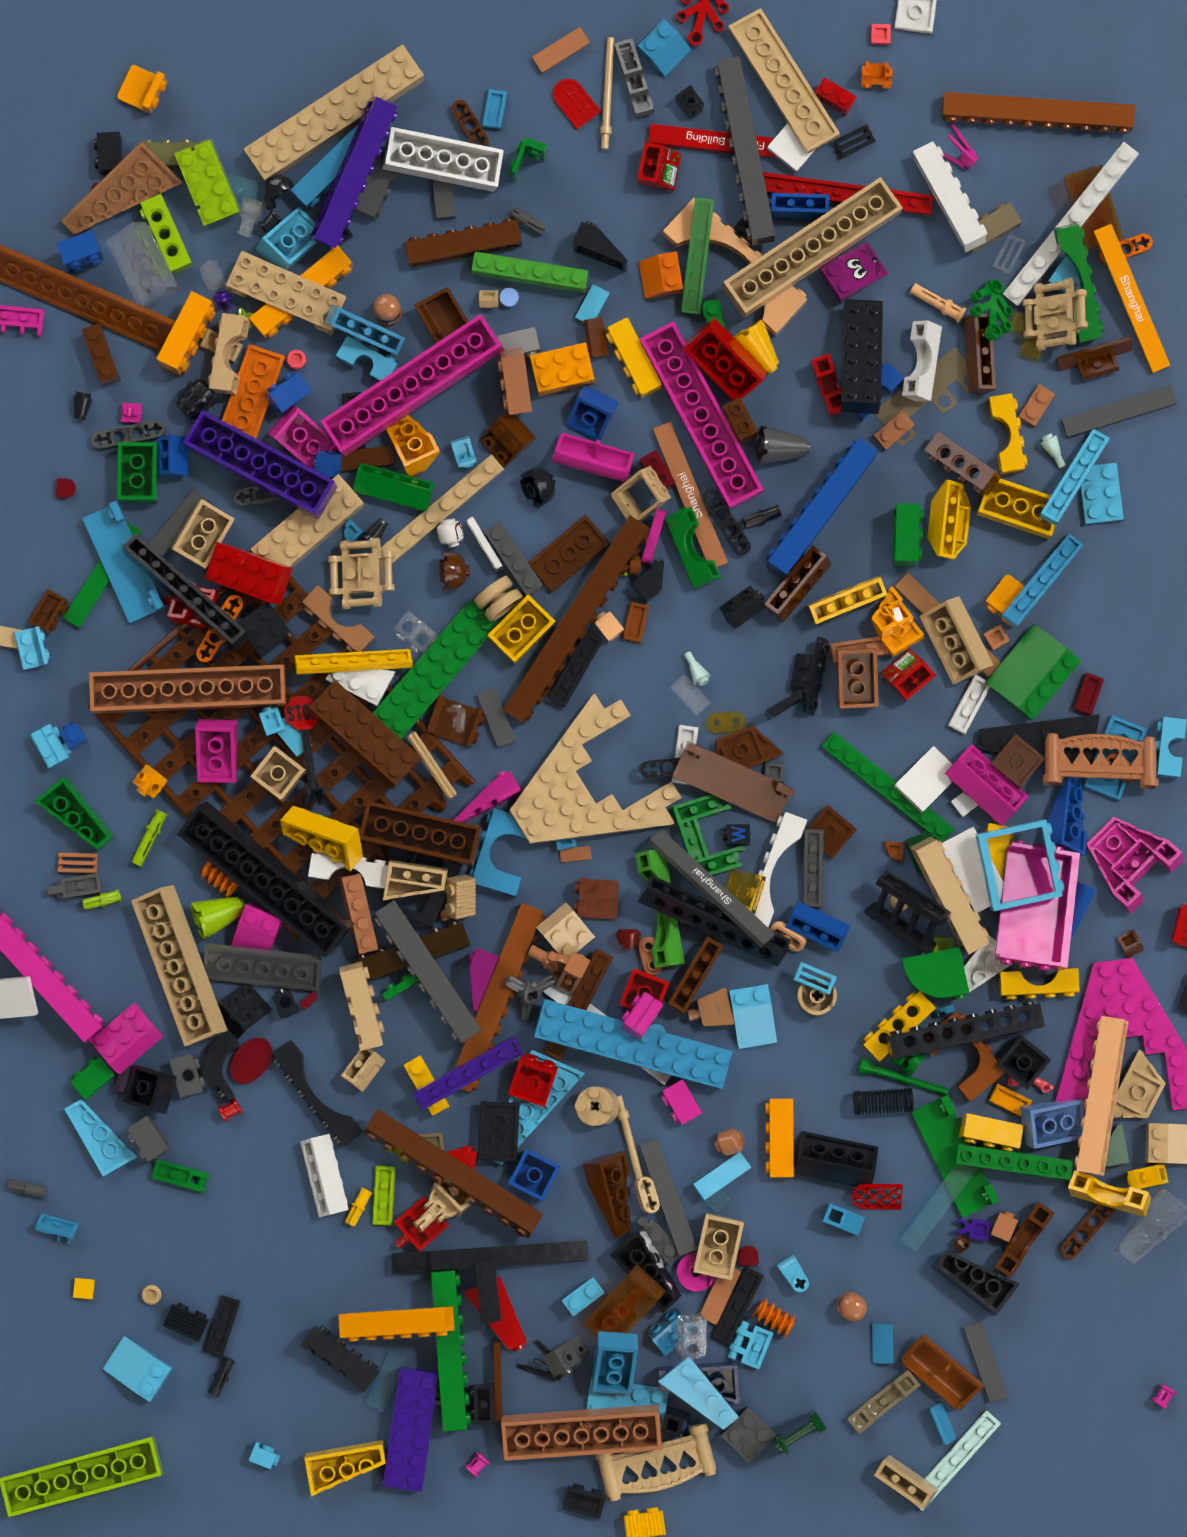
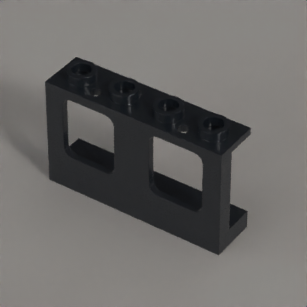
(435, 901)

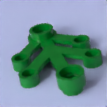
(993, 289)

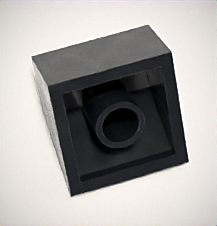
(1023, 1062)

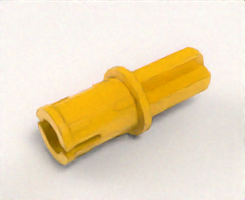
(358, 1207)

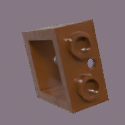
(741, 426)

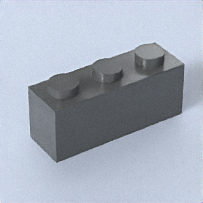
(376, 191)

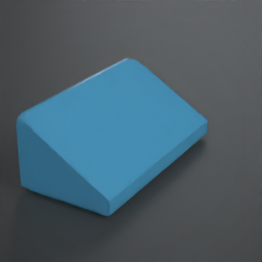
(882, 1343)
(942, 1423)

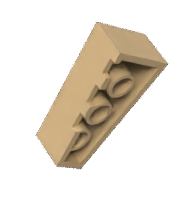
(361, 1005)

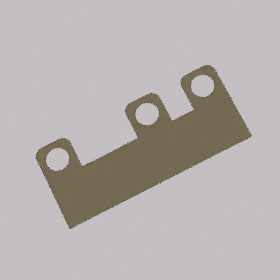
(948, 369)

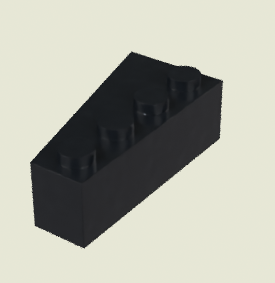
(640, 1251)
(340, 1357)

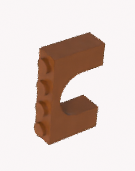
(986, 1070)

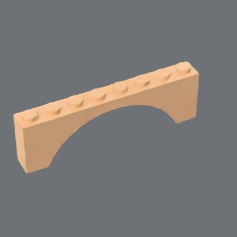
(777, 311)

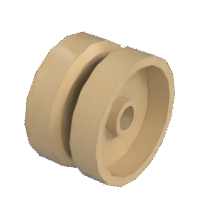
(498, 598)

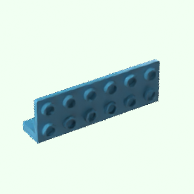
(131, 584)

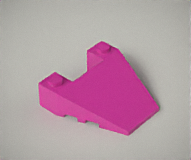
(1126, 855)

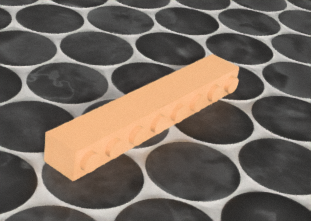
(1102, 1095)

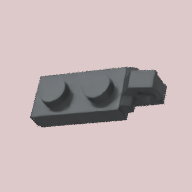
(76, 886)
(660, 1239)

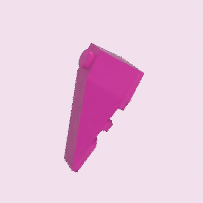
(496, 793)

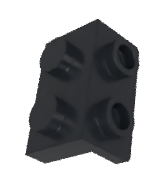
(584, 1501)

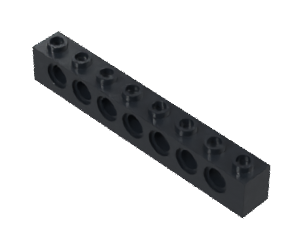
(708, 919)
(898, 1050)

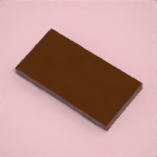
(568, 553)

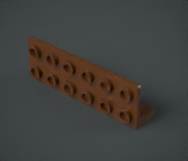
(732, 782)

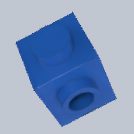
(328, 463)
(73, 736)

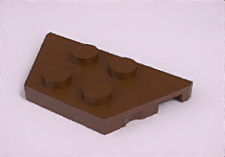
(747, 747)

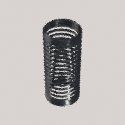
(857, 1101)

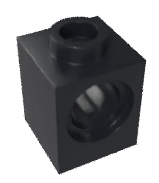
(285, 1012)

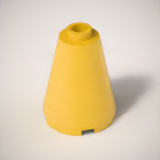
(758, 344)

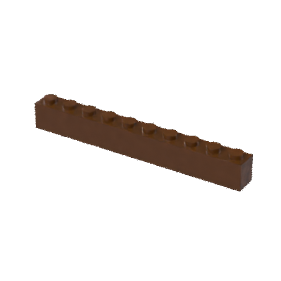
(452, 1173)

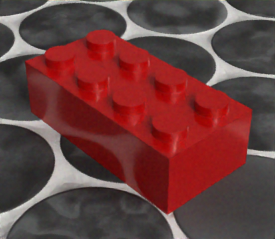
(725, 360)
(248, 573)

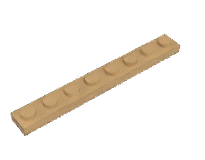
(443, 507)

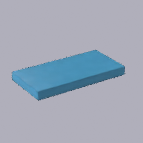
(1114, 787)

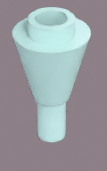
(1051, 445)
(698, 673)

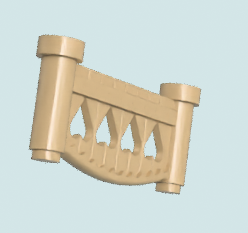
(695, 1444)

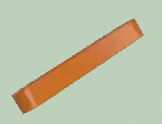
(203, 647)

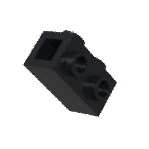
(743, 607)

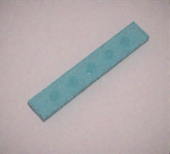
(937, 1206)

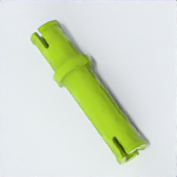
(150, 835)

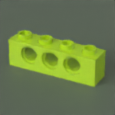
(155, 206)

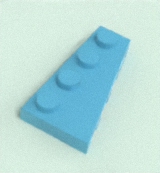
(695, 1389)

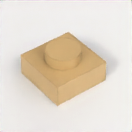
(488, 298)

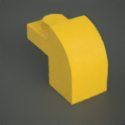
(1147, 1176)

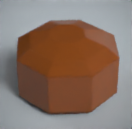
(635, 566)

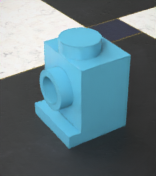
(264, 1456)

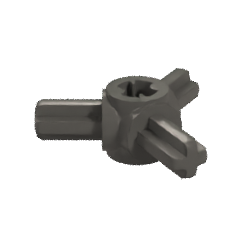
(529, 992)

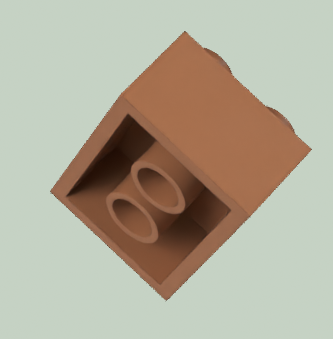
(514, 381)

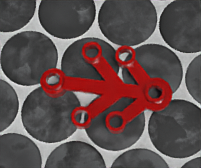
(703, 8)

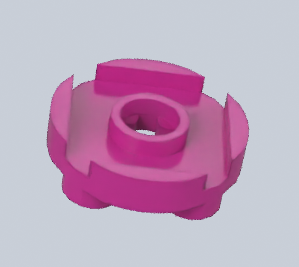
(686, 1277)

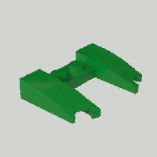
(686, 817)

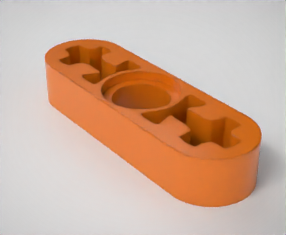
(1140, 249)

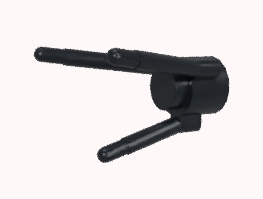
(549, 1375)

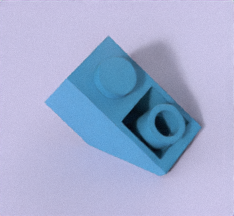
(843, 1219)

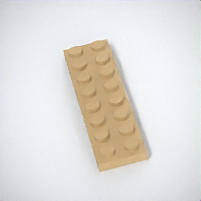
(783, 81)

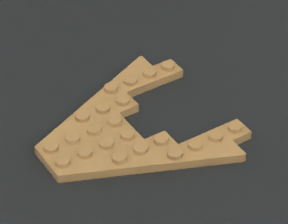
(558, 802)

